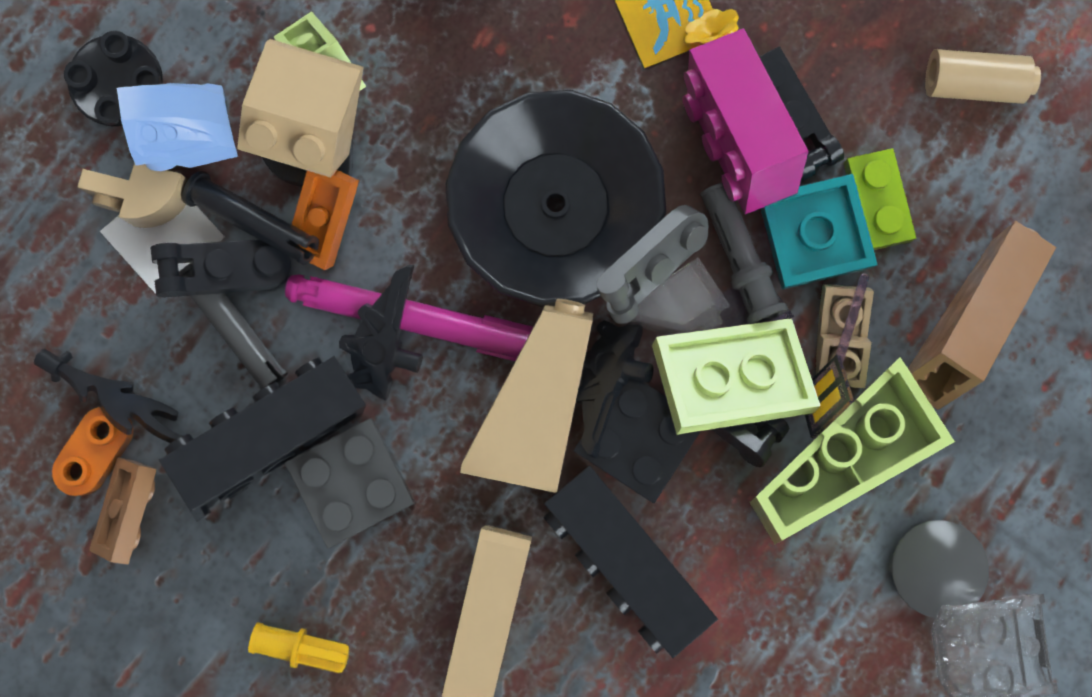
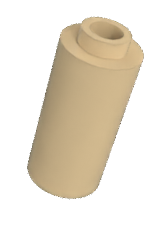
(981, 76)

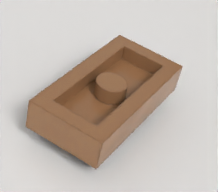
(122, 511)

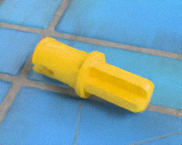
(298, 648)

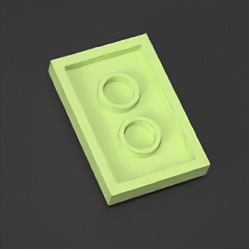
(734, 376)

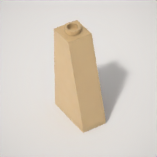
(533, 412)
(487, 613)

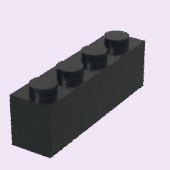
(630, 561)

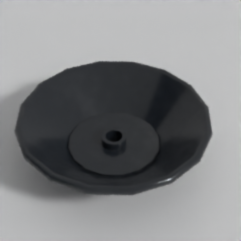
(541, 151)

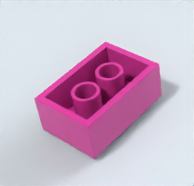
(744, 122)

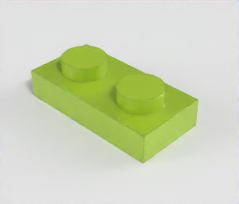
(882, 198)

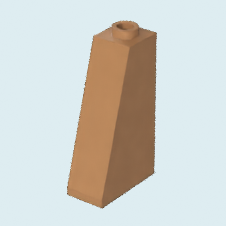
(981, 315)

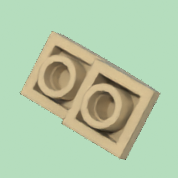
(832, 317)

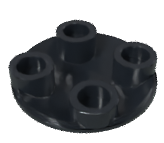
(103, 67)

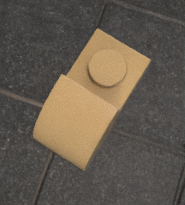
(143, 200)

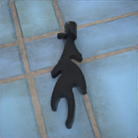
(112, 396)

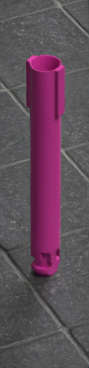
(487, 334)

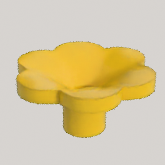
(711, 27)

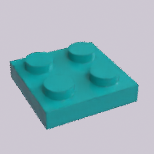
(819, 233)

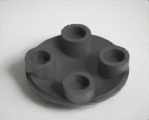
(939, 567)

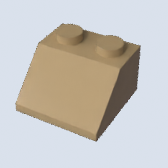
(300, 108)

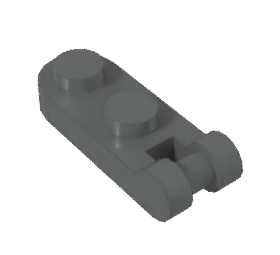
(651, 261)

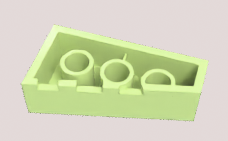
(863, 447)

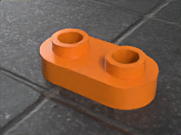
(92, 453)

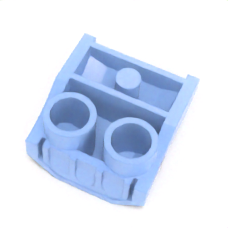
(176, 124)

